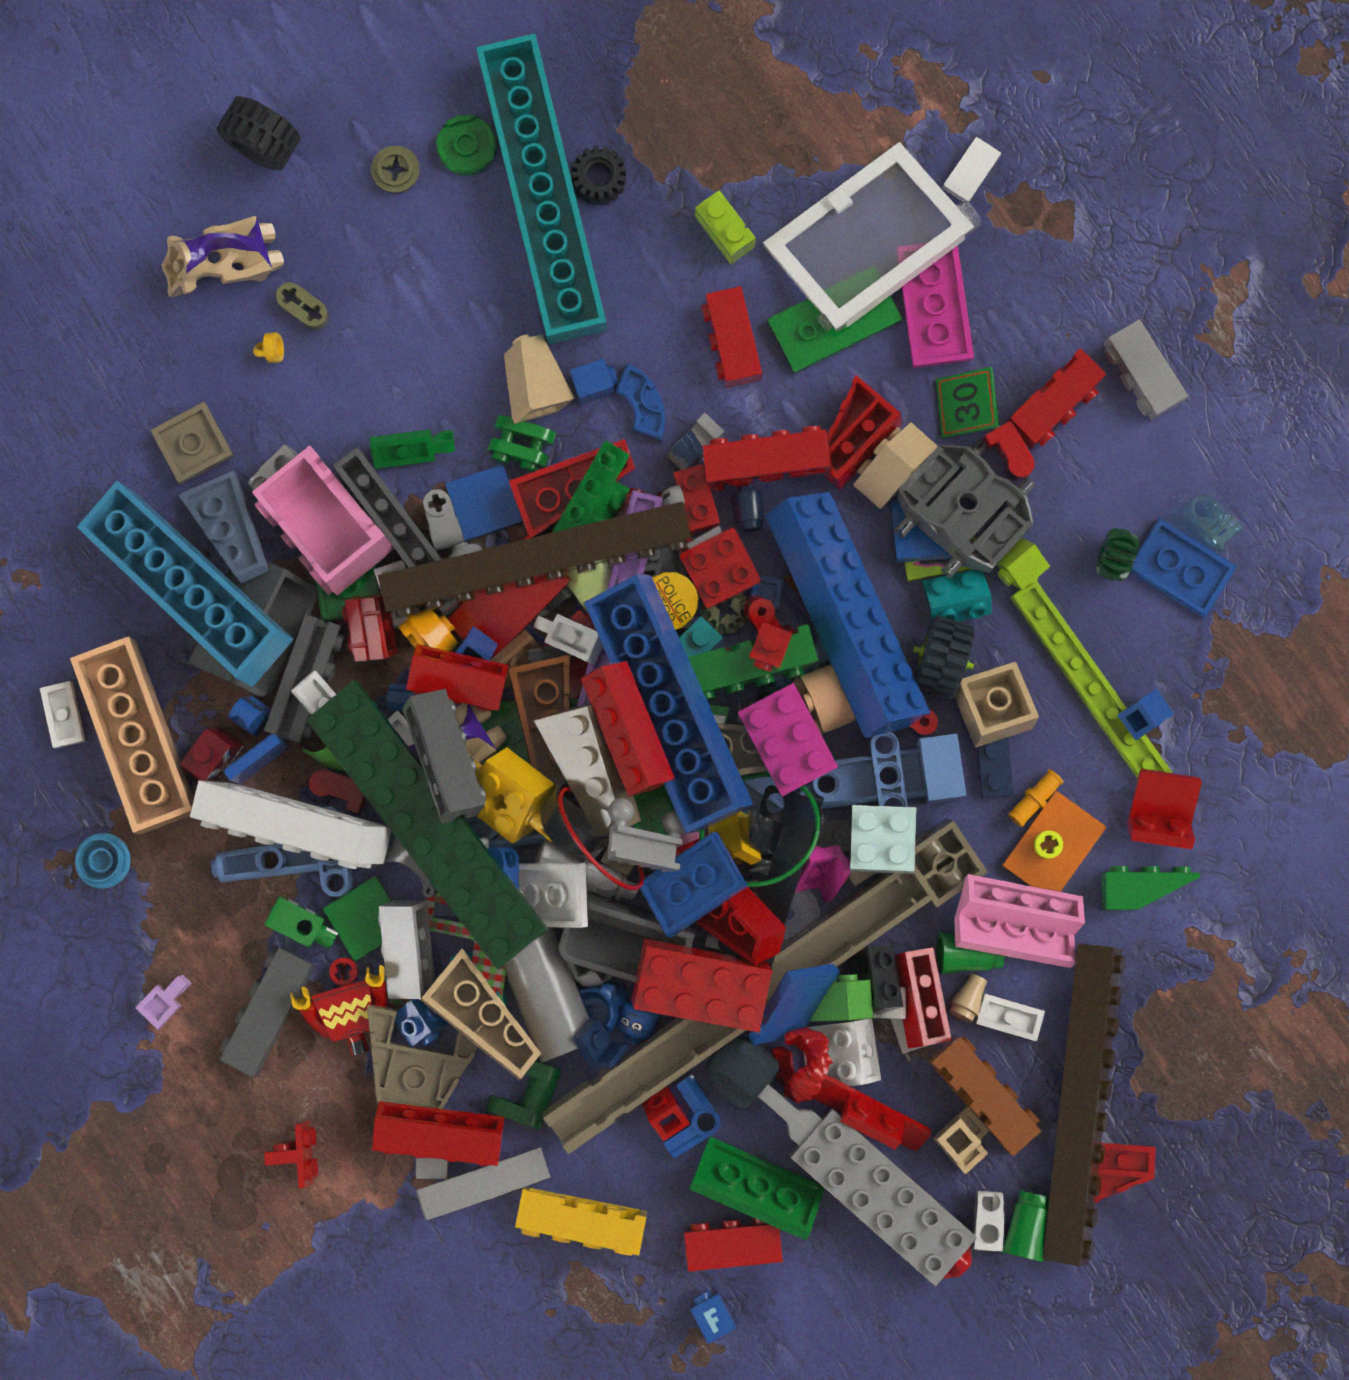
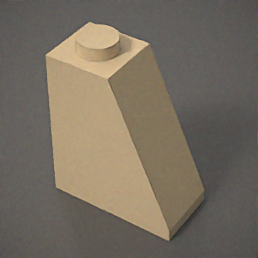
(534, 380)

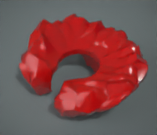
(807, 1080)

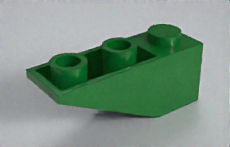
(1137, 889)

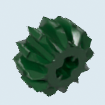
(1117, 554)

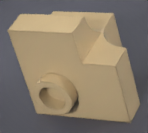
(962, 1139)

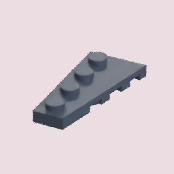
(227, 522)

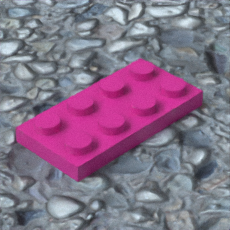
(938, 314)

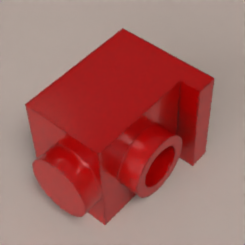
(661, 1106)

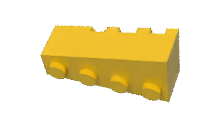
(581, 1220)

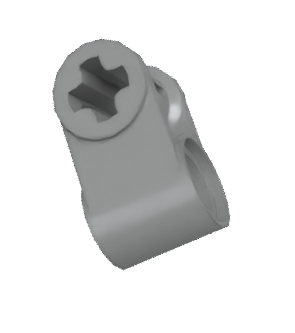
(442, 525)

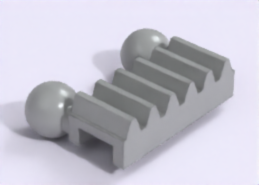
(643, 846)

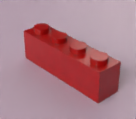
(627, 728)
(438, 1133)

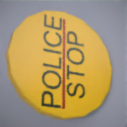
(678, 597)

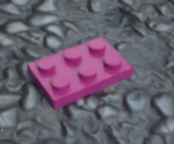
(787, 739)

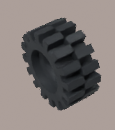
(599, 157)

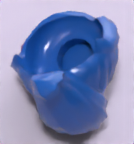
(604, 1003)

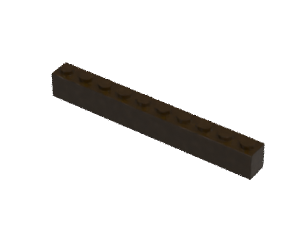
(536, 558)
(1083, 1105)

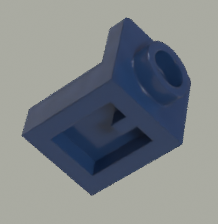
(597, 1046)

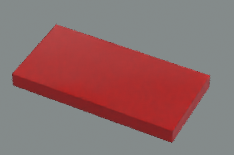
(507, 613)

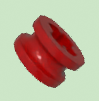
(354, 972)

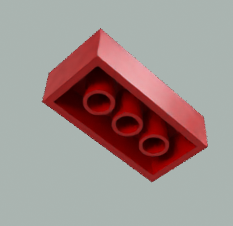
(701, 985)

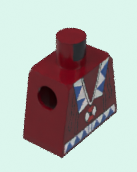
(211, 755)

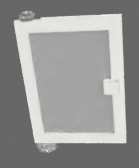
(870, 237)

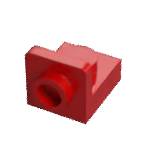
(770, 647)

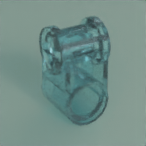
(1214, 522)

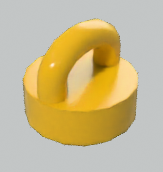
(270, 348)

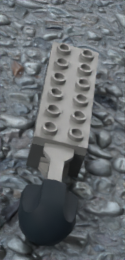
(850, 1168)

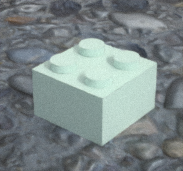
(883, 839)

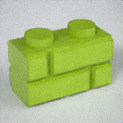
(725, 227)

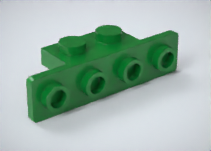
(598, 493)

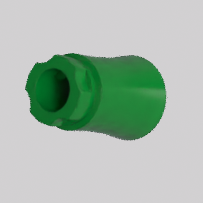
(957, 959)
(1027, 1227)

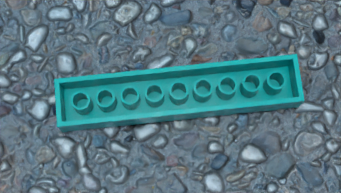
(542, 189)

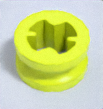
(1040, 838)

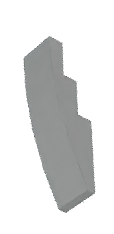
(482, 1184)

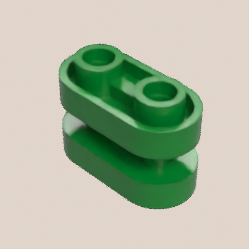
(530, 458)

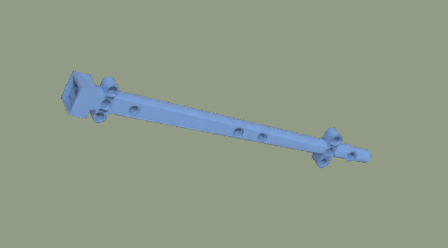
(927, 771)

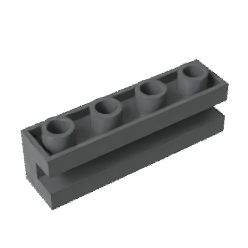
(312, 651)
(444, 755)
(267, 1011)

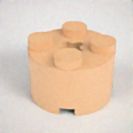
(825, 699)

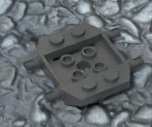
(953, 525)

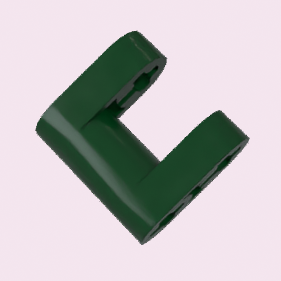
(535, 1098)

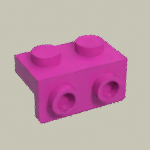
(825, 870)

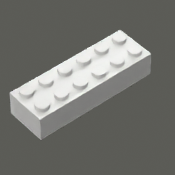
(290, 823)

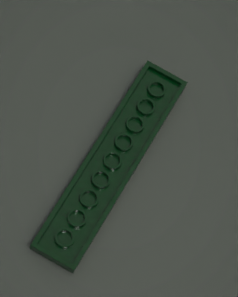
(446, 852)

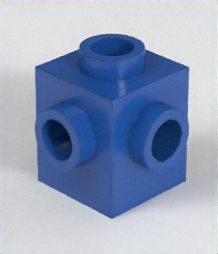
(419, 1023)

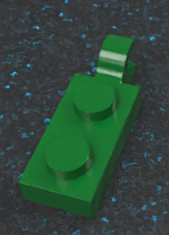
(409, 447)

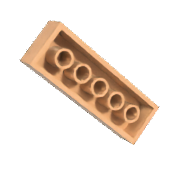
(134, 735)

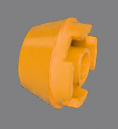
(429, 630)

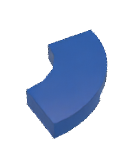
(645, 402)

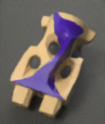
(235, 242)
(479, 744)

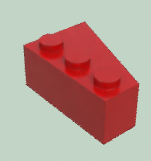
(858, 429)

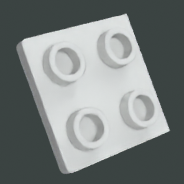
(852, 1051)

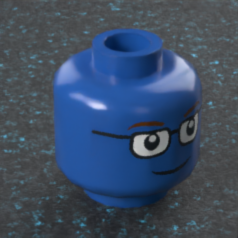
(637, 1024)

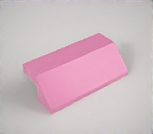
(1018, 921)

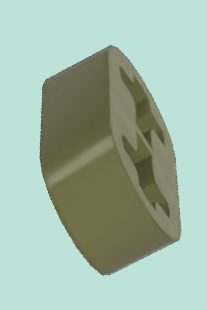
(306, 300)

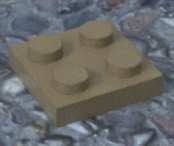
(192, 443)

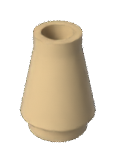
(968, 1000)

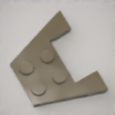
(415, 1073)

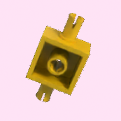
(512, 795)

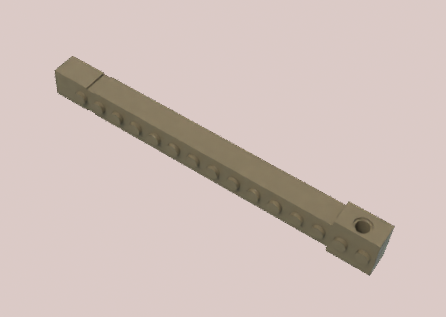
(940, 870)

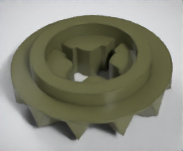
(386, 159)
(730, 623)

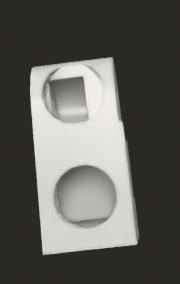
(988, 1221)

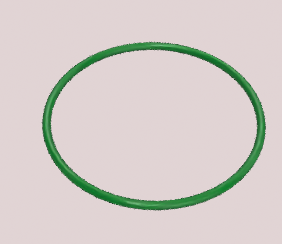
(811, 848)

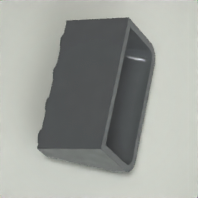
(285, 601)
(615, 937)

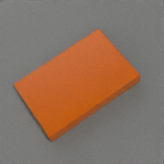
(1078, 834)

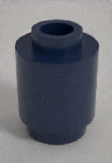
(748, 509)

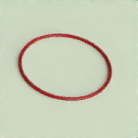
(588, 855)

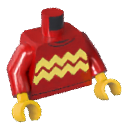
(343, 1010)

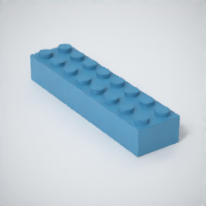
(185, 584)

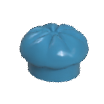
(102, 860)

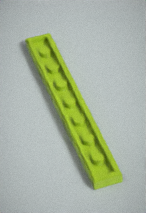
(1085, 678)

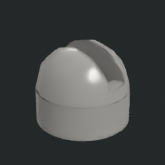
(672, 495)

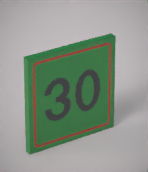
(967, 402)

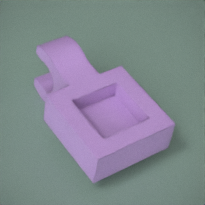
(161, 1002)

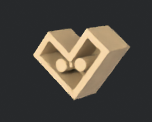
(895, 462)

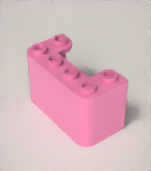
(322, 521)

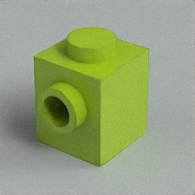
(1022, 565)

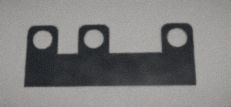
(791, 847)

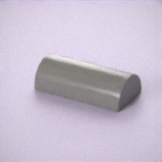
(547, 996)

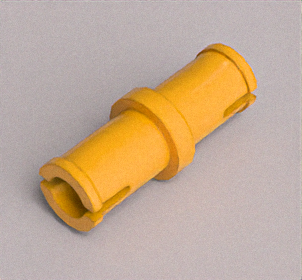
(1035, 798)

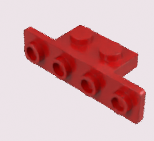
(872, 1116)

